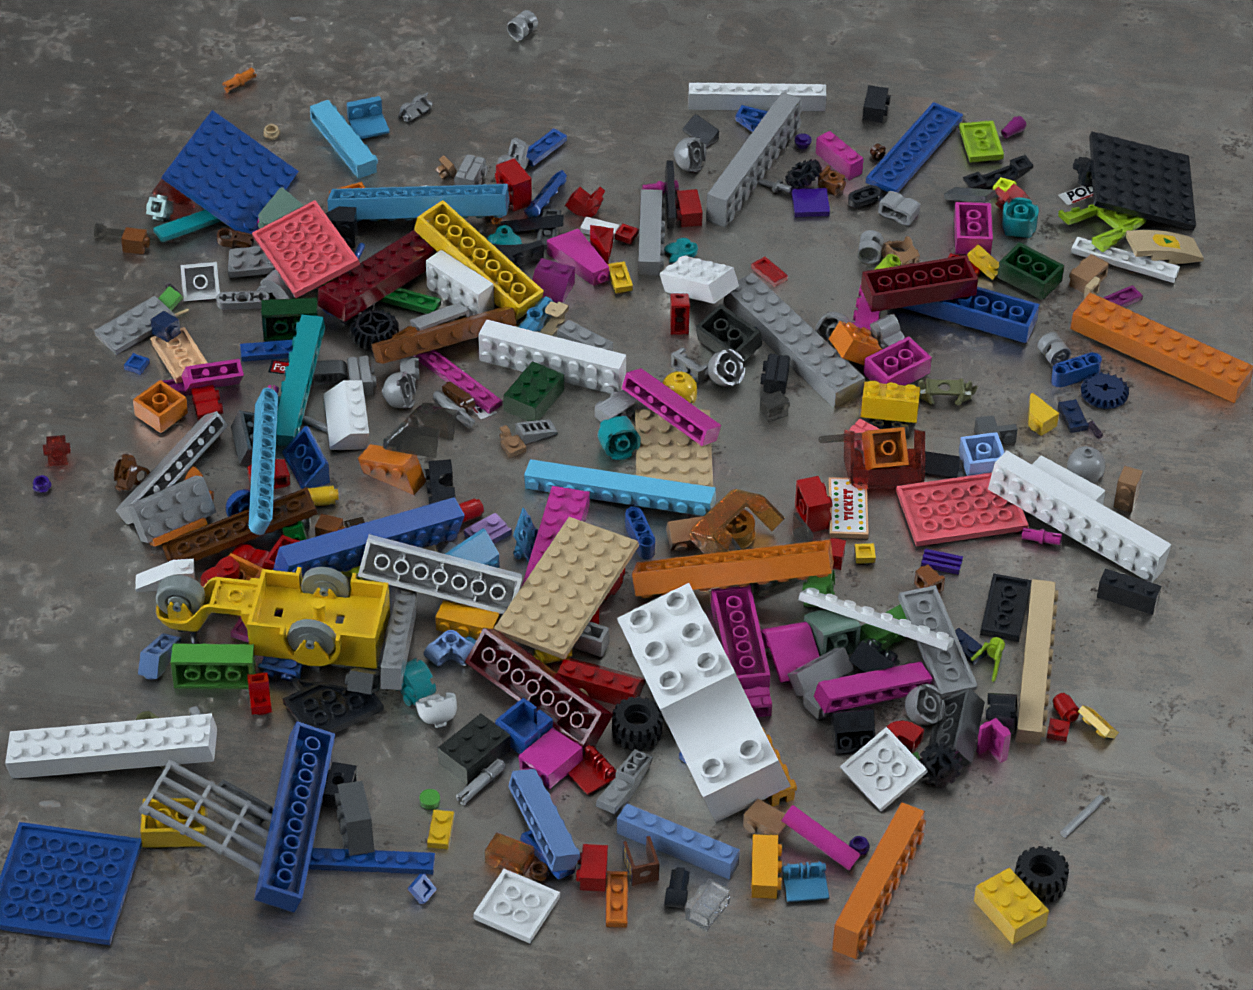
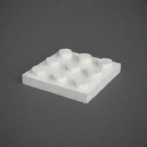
(883, 769)
(516, 905)

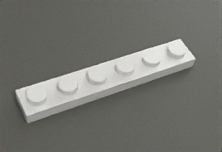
(1127, 260)

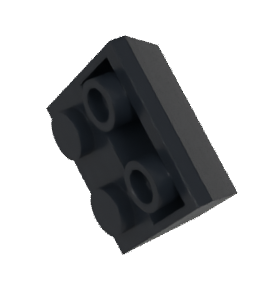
(345, 222)
(871, 656)
(852, 729)

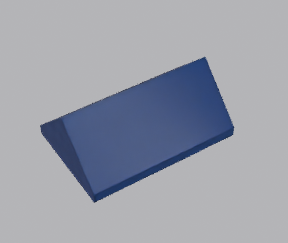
(307, 460)

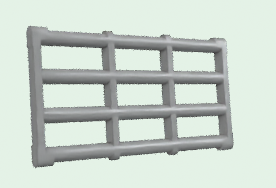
(193, 815)

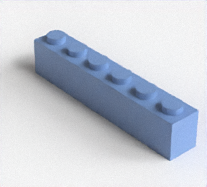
(544, 820)
(678, 841)

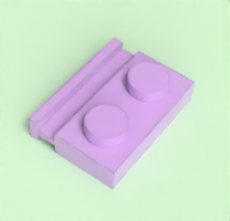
(494, 525)

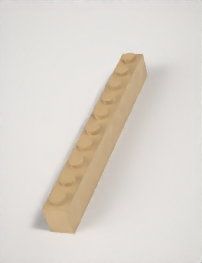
(1035, 662)

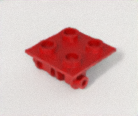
(592, 771)

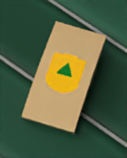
(1164, 246)

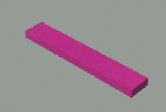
(449, 372)

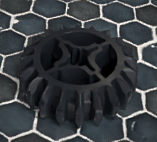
(373, 328)

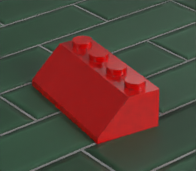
(601, 682)

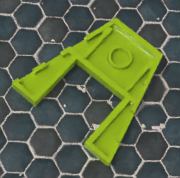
(1119, 221)

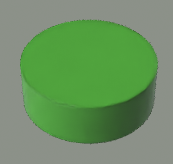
(429, 799)

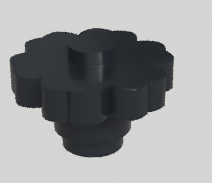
(1083, 168)

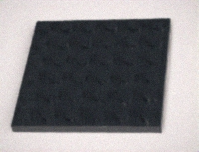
(1142, 180)

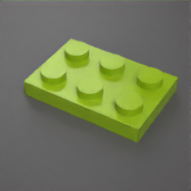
(981, 141)

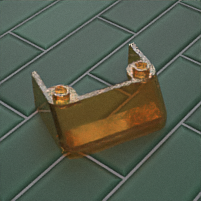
(710, 531)

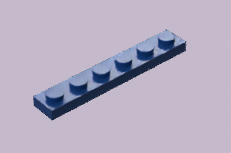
(375, 861)

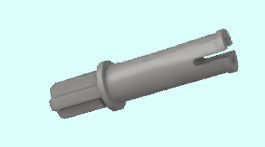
(440, 398)
(487, 775)

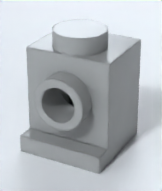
(411, 366)

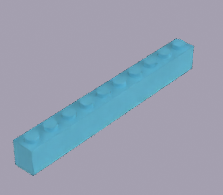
(622, 487)

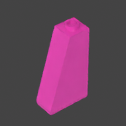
(576, 251)

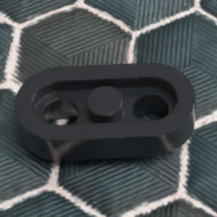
(864, 196)

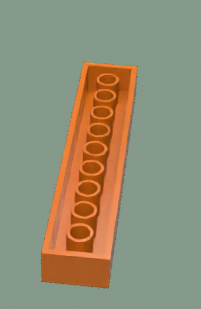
(1162, 347)
(734, 568)

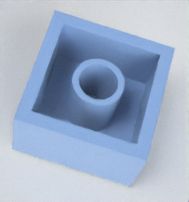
(980, 452)

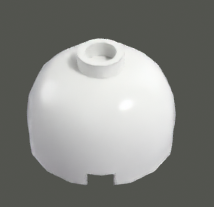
(437, 709)

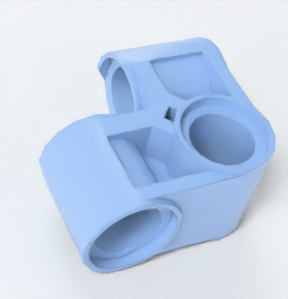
(448, 646)

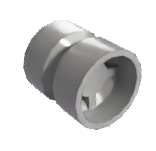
(522, 25)
(870, 247)
(1054, 348)

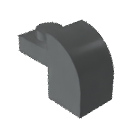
(988, 424)

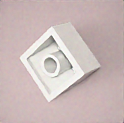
(200, 281)

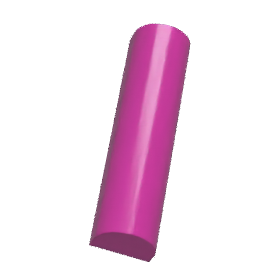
(821, 837)

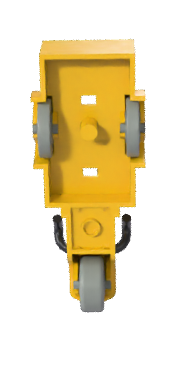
(308, 619)

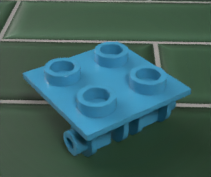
(525, 536)
(805, 882)

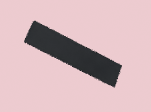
(534, 223)

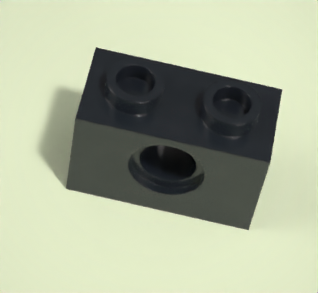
(338, 774)

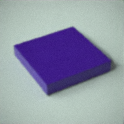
(810, 202)

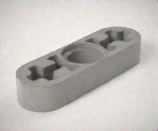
(226, 302)

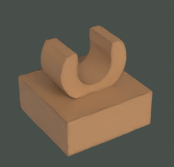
(446, 168)

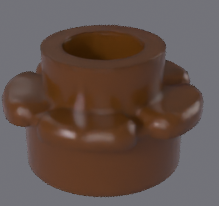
(878, 151)
(539, 871)

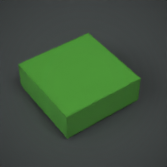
(170, 298)

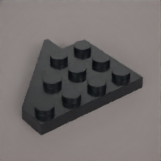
(330, 705)

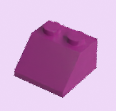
(554, 279)

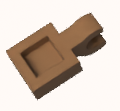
(511, 444)

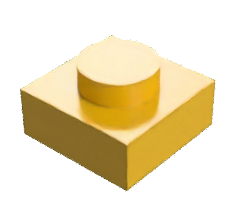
(864, 553)

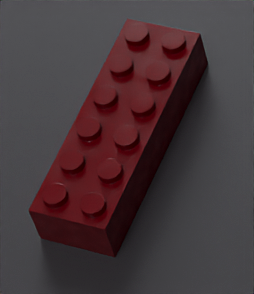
(919, 283)

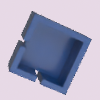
(521, 724)

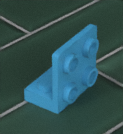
(367, 117)

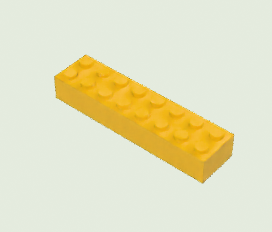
(454, 235)

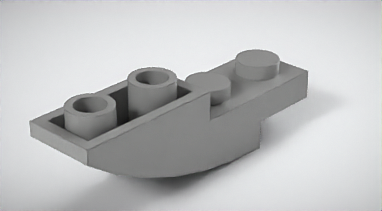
(625, 783)

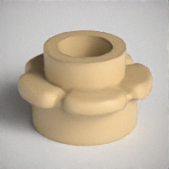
(271, 131)

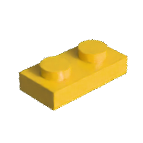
(984, 261)
(620, 277)
(1091, 717)
(440, 829)

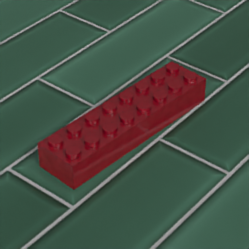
(375, 277)
(525, 676)

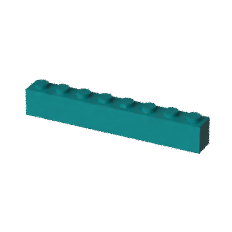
(298, 377)

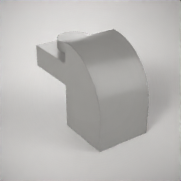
(517, 150)
(276, 285)

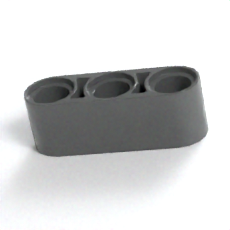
(330, 372)

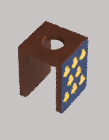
(635, 871)

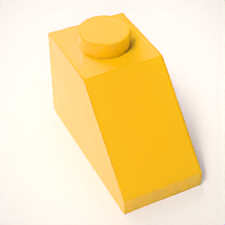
(1041, 416)

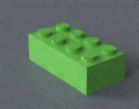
(212, 665)

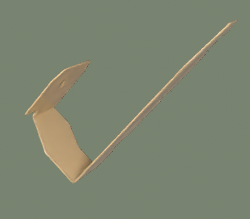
(558, 313)

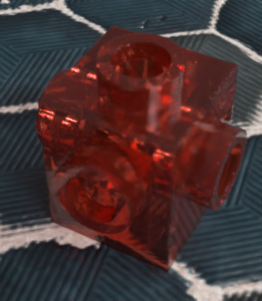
(57, 450)

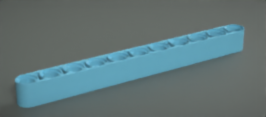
(263, 461)

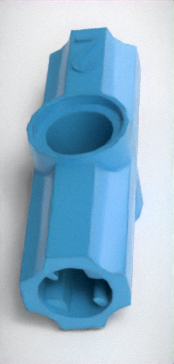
(536, 315)

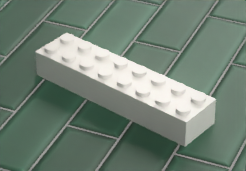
(579, 362)
(439, 574)

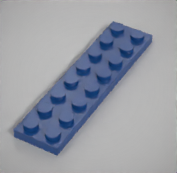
(914, 148)

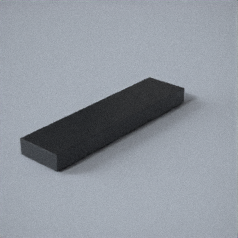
(670, 194)

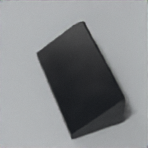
(701, 128)
(941, 465)

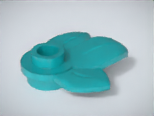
(504, 239)
(681, 248)

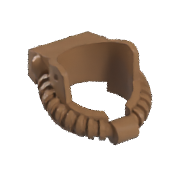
(910, 254)

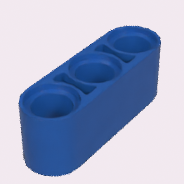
(1075, 369)
(640, 530)

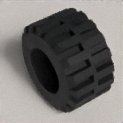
(634, 735)
(1047, 862)

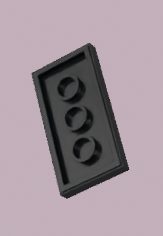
(1006, 607)

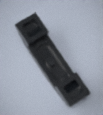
(1017, 168)

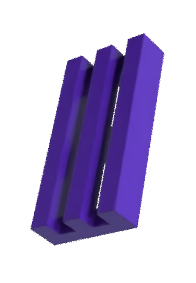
(942, 559)

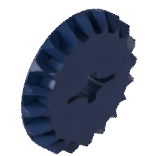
(1093, 392)

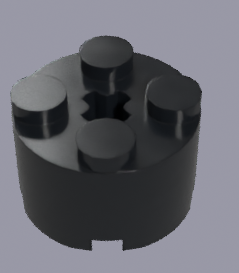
(1004, 709)

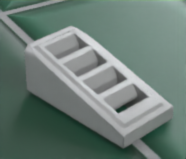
(526, 431)

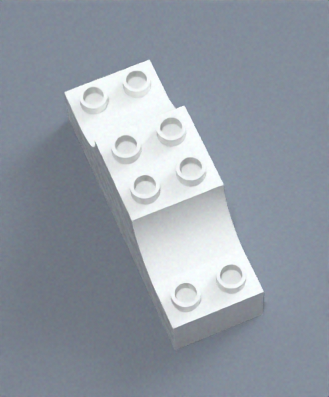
(703, 702)

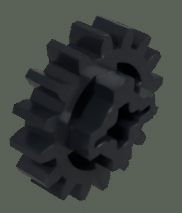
(803, 173)
(946, 758)

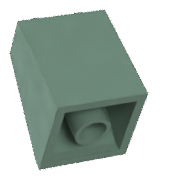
(278, 206)
(833, 631)

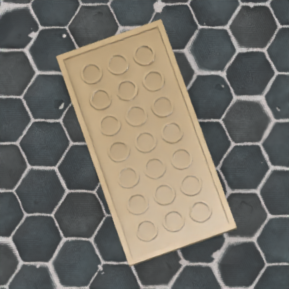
(566, 587)

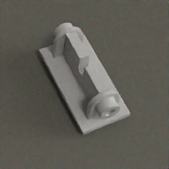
(419, 103)

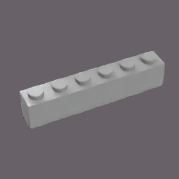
(650, 232)

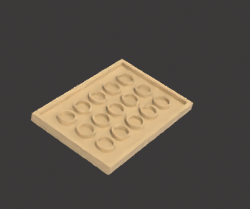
(669, 452)

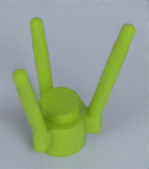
(994, 650)

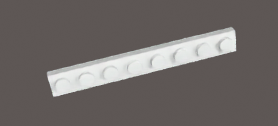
(881, 620)

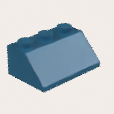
(478, 549)

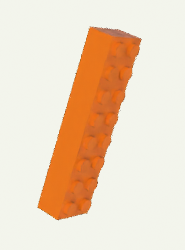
(879, 880)

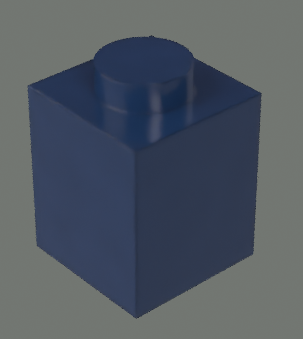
(165, 326)

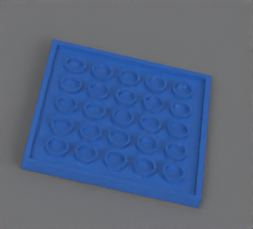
(228, 173)
(66, 882)

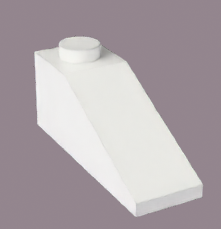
(150, 579)

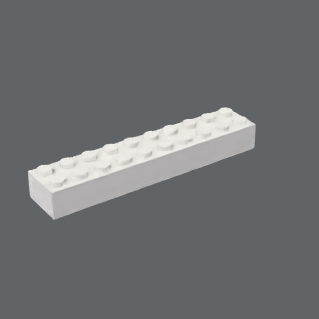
(1079, 516)
(111, 746)

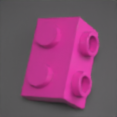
(995, 738)

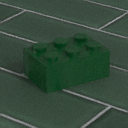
(1030, 271)
(282, 315)
(533, 392)

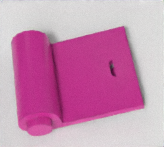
(790, 647)

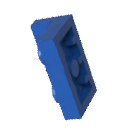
(281, 667)

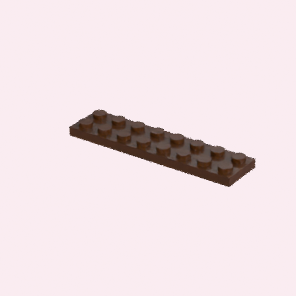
(235, 529)

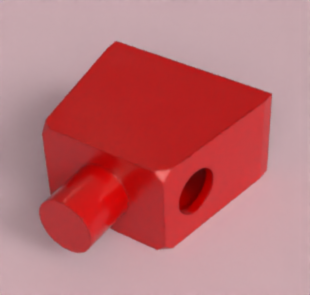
(679, 308)

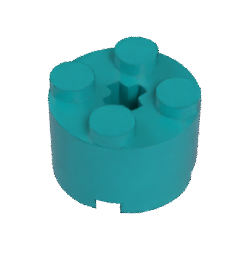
(1020, 218)
(618, 437)
(416, 682)

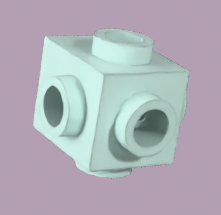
(159, 207)

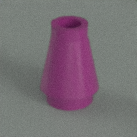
(1015, 126)

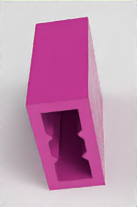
(551, 757)

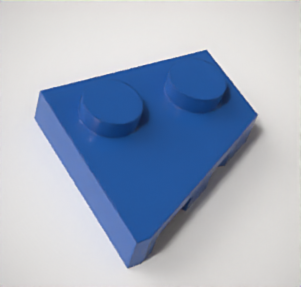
(749, 117)

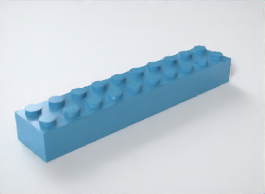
(411, 202)

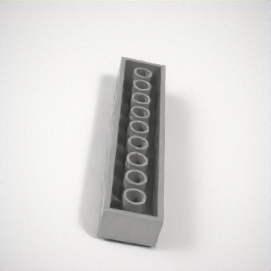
(753, 159)
(791, 336)

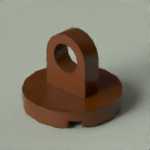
(126, 473)

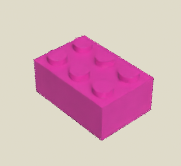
(972, 226)
(898, 363)

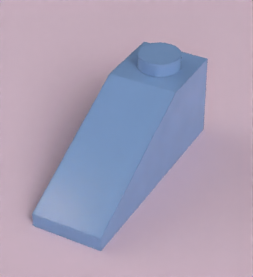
(157, 656)

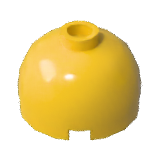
(682, 384)

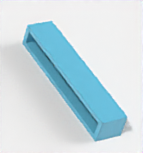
(343, 139)

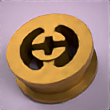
(744, 529)

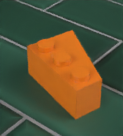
(393, 468)

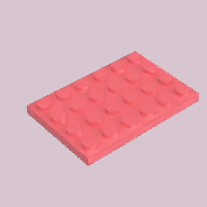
(305, 249)
(957, 510)

